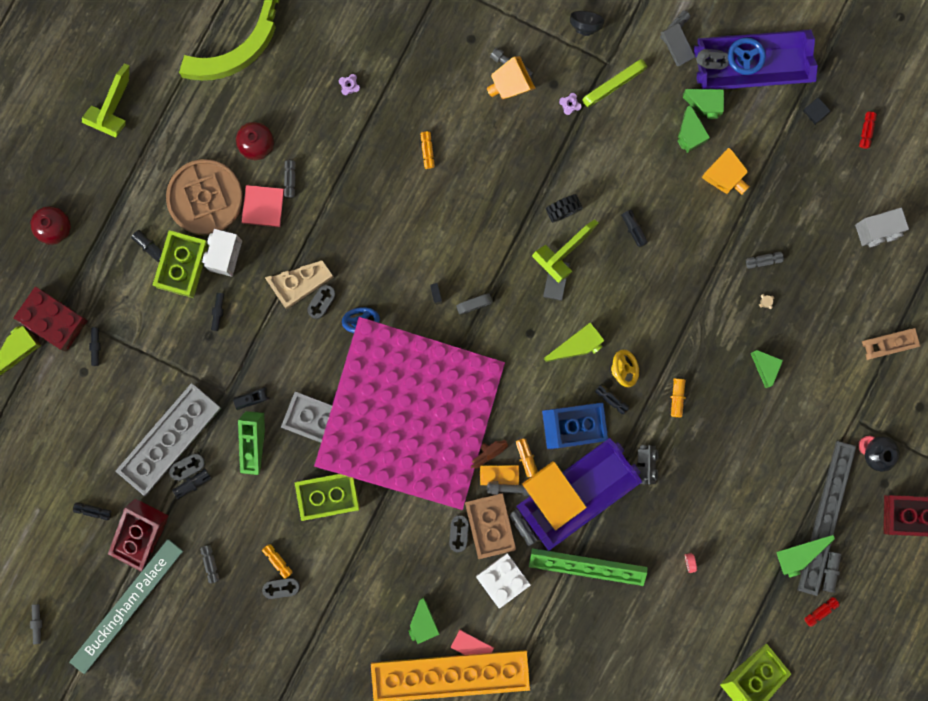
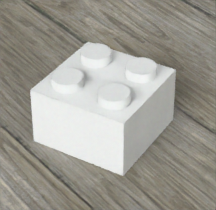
(222, 252)
(503, 580)

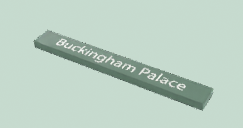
(126, 606)

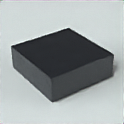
(816, 110)
(436, 294)

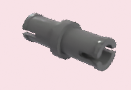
(832, 572)

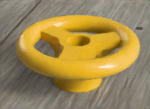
(621, 368)

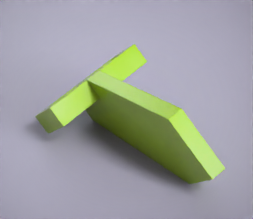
(104, 118)
(553, 262)

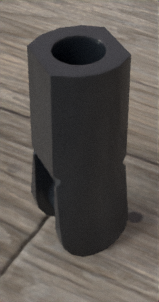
(248, 399)

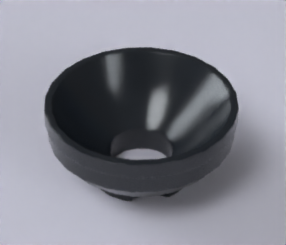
(586, 22)
(875, 451)

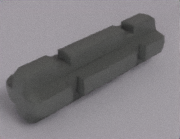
(684, 16)
(289, 178)
(764, 260)
(523, 527)
(209, 563)

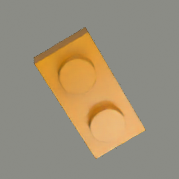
(503, 474)

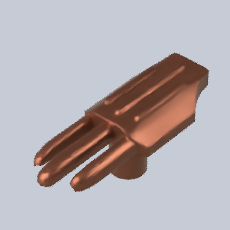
(489, 452)

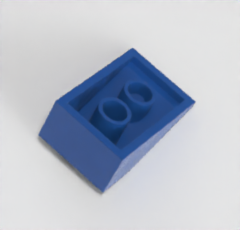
(574, 425)

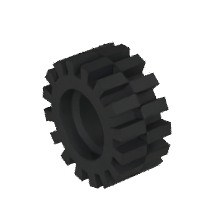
(564, 208)

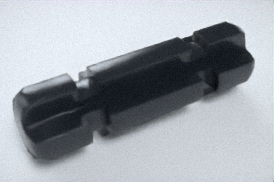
(612, 399)
(92, 511)

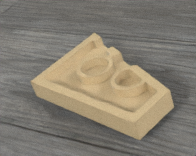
(298, 283)

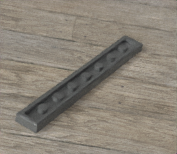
(828, 514)

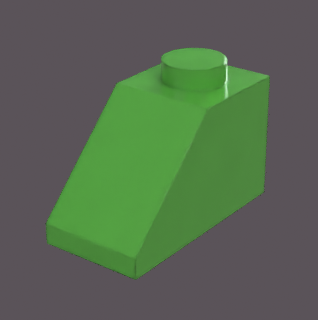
(706, 101)
(691, 131)
(423, 625)

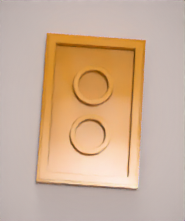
(554, 495)

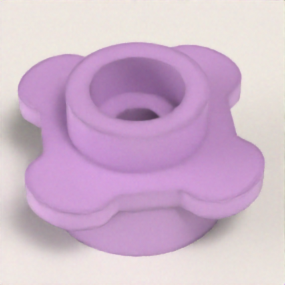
(349, 89)
(566, 107)

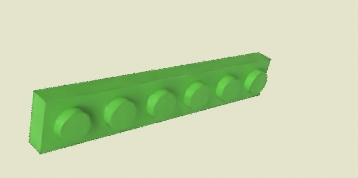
(588, 567)

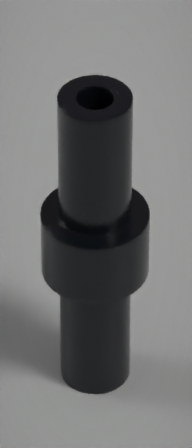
(217, 311)
(94, 346)

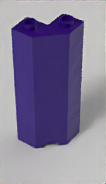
(787, 60)
(599, 482)

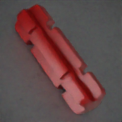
(867, 131)
(821, 612)

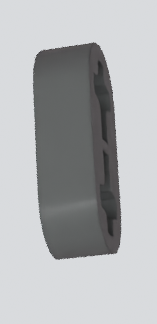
(712, 63)
(317, 299)
(474, 304)
(189, 470)
(453, 533)
(281, 593)

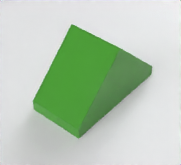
(767, 367)

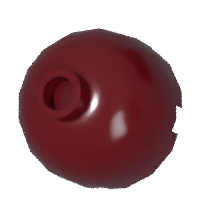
(254, 140)
(50, 225)

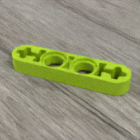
(615, 83)

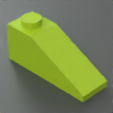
(579, 344)
(17, 347)

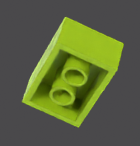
(180, 264)
(327, 496)

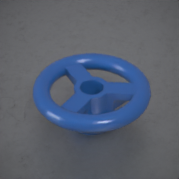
(744, 62)
(346, 320)

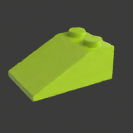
(756, 677)

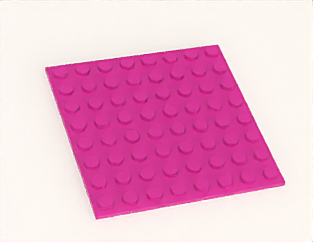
(409, 413)

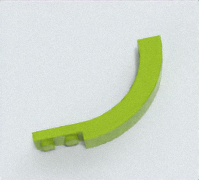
(239, 58)

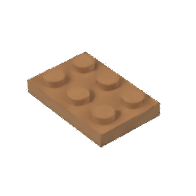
(490, 526)

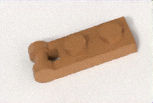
(891, 343)

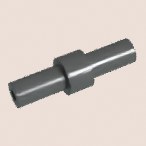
(36, 624)

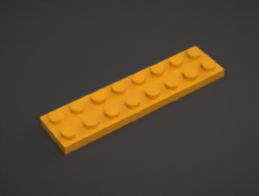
(450, 676)

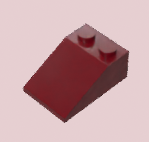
(137, 534)

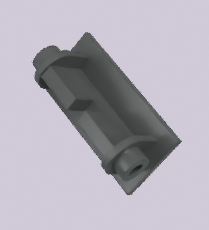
(649, 456)

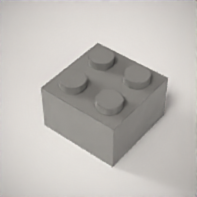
(882, 227)

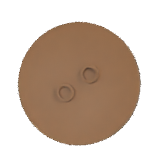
(204, 197)

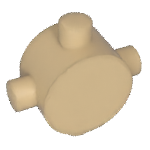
(766, 301)

